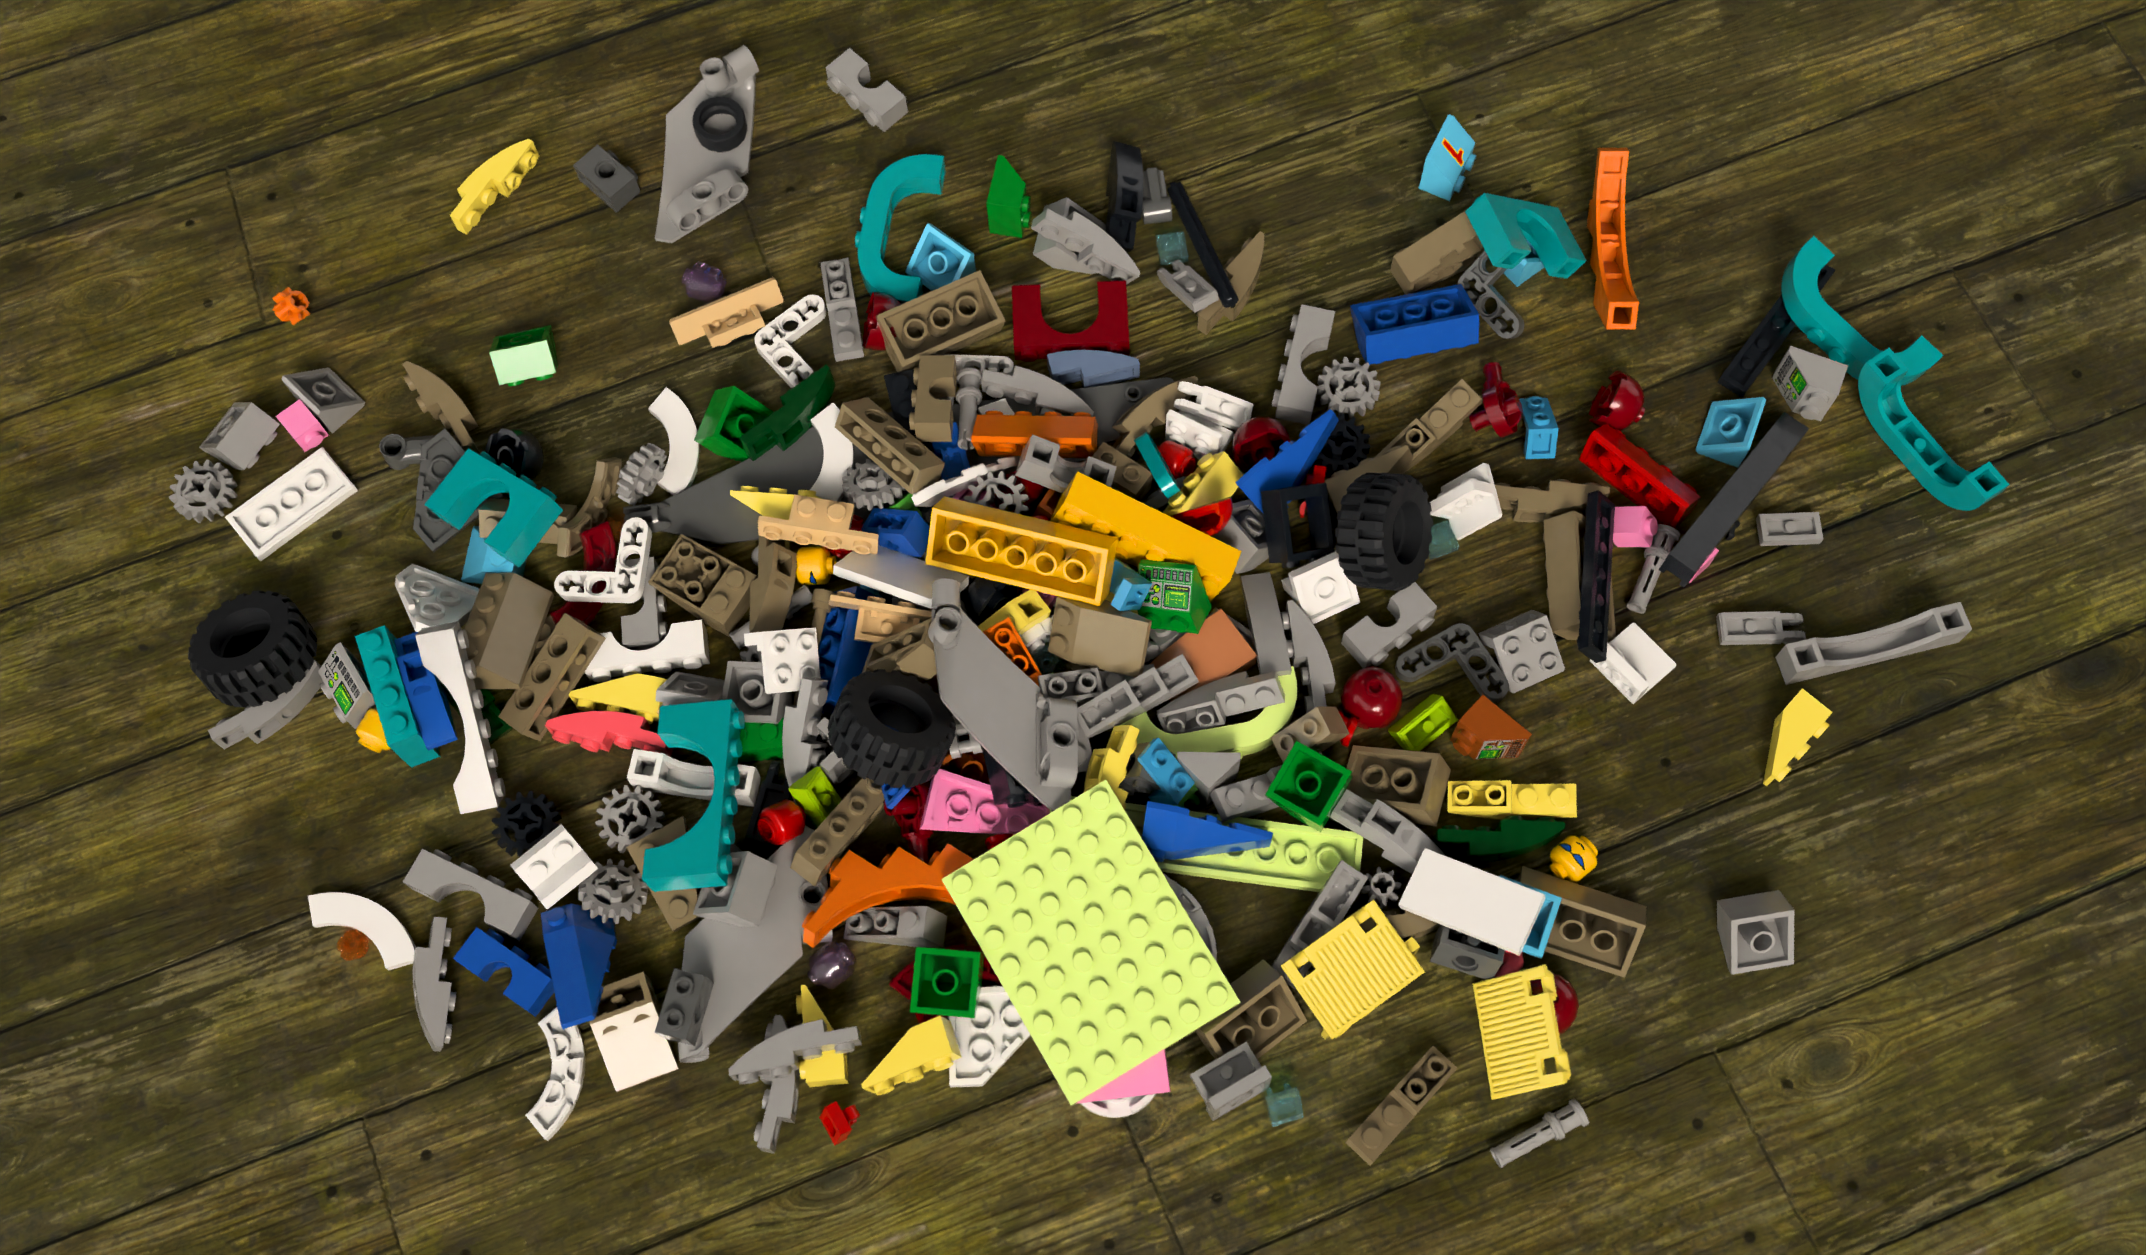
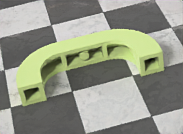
(1236, 738)

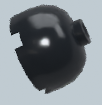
(517, 450)
(987, 597)

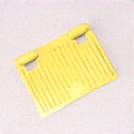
(1353, 969)
(1520, 1032)

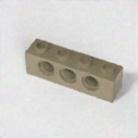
(889, 445)
(552, 677)
(838, 831)

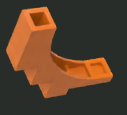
(1614, 291)

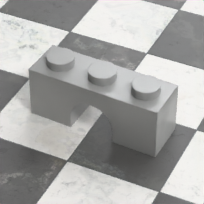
(880, 105)
(1045, 467)
(645, 627)
(1371, 643)

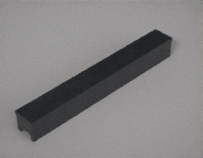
(1734, 499)

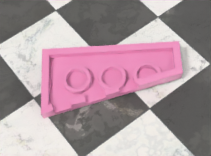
(969, 806)

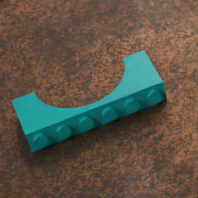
(703, 853)

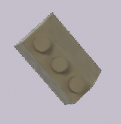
(1261, 1019)

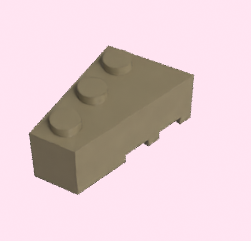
(1437, 255)
(905, 652)
(674, 904)

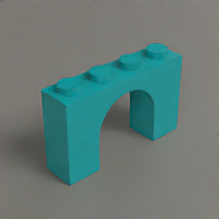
(1506, 222)
(477, 478)
(394, 710)

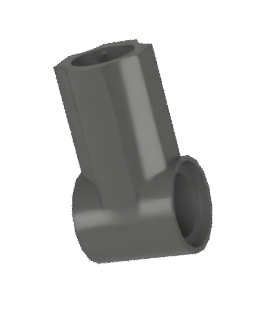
(1156, 203)
(409, 451)

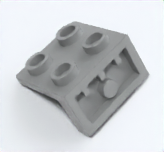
(1524, 649)

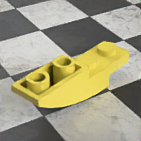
(497, 175)
(1111, 761)
(1506, 799)

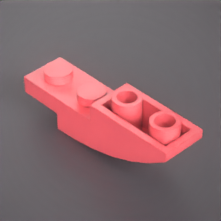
(600, 728)

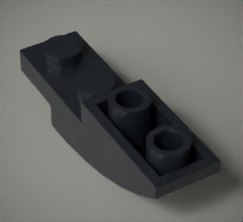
(1124, 194)

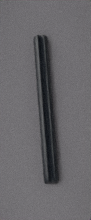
(1202, 245)

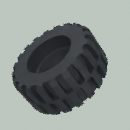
(1384, 531)
(223, 645)
(880, 752)

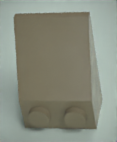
(1099, 636)
(1401, 779)

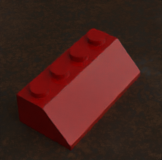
(1638, 476)

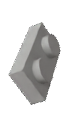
(1789, 529)

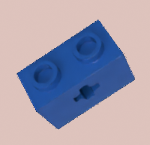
(899, 530)

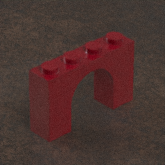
(1036, 339)

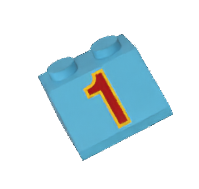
(1448, 160)

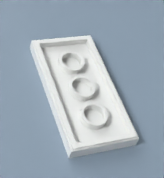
(291, 503)
(895, 574)
(1472, 901)

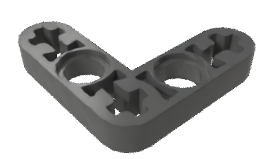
(1485, 280)
(1462, 654)

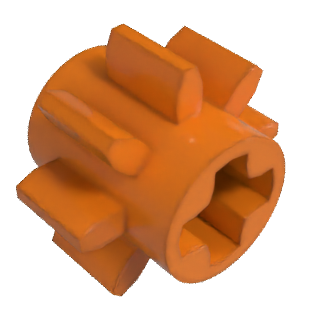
(291, 306)

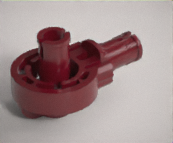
(1500, 403)
(909, 817)

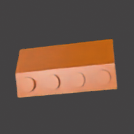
(1008, 434)

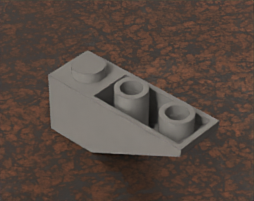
(898, 926)

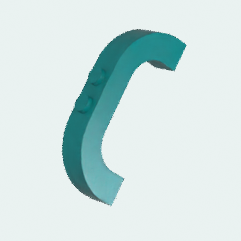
(902, 178)
(1828, 328)
(1928, 462)

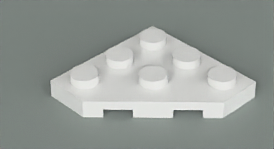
(433, 597)
(986, 1039)

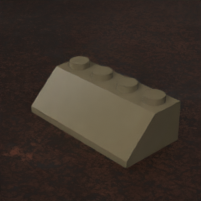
(940, 321)
(1564, 569)
(505, 629)
(1591, 924)

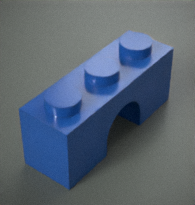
(485, 954)

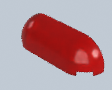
(1208, 518)

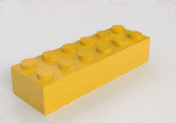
(1145, 531)
(1021, 550)

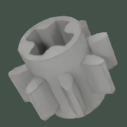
(1386, 882)

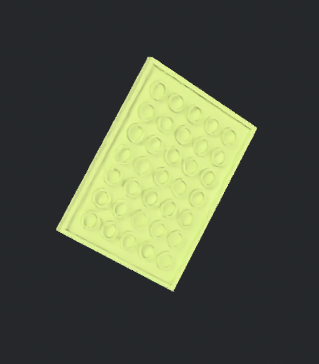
(1090, 942)

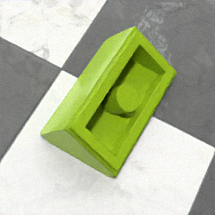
(1423, 723)
(815, 796)

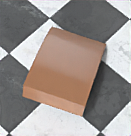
(1211, 653)

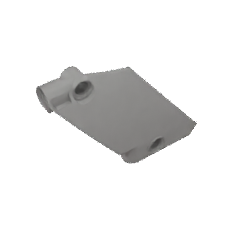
(697, 180)
(1002, 703)
(750, 958)

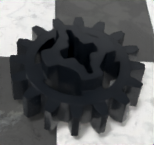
(1352, 446)
(519, 814)

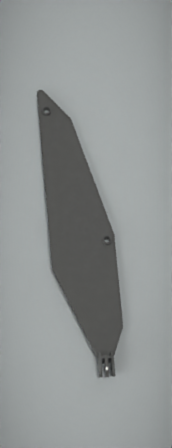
(715, 516)

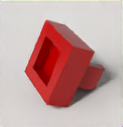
(838, 1121)

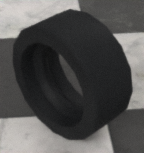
(715, 106)

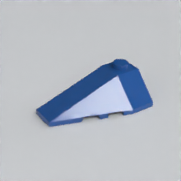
(1291, 462)
(1176, 835)
(577, 960)

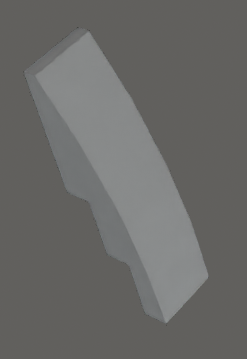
(1265, 624)
(1136, 696)
(1323, 914)

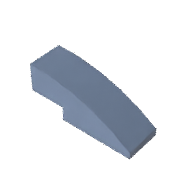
(1092, 367)

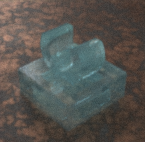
(1171, 248)
(1442, 540)
(1284, 1105)

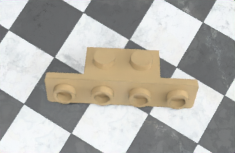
(728, 316)
(819, 523)
(879, 620)

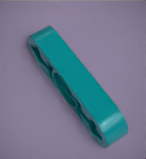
(1157, 465)

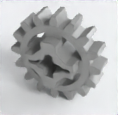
(1344, 377)
(641, 474)
(992, 484)
(870, 486)
(203, 491)
(634, 806)
(613, 892)

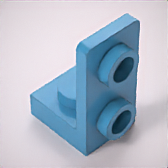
(1540, 428)
(1128, 587)
(1165, 772)

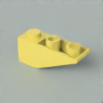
(1207, 484)
(772, 504)
(1023, 612)
(628, 694)
(1791, 731)
(919, 1050)
(831, 1067)

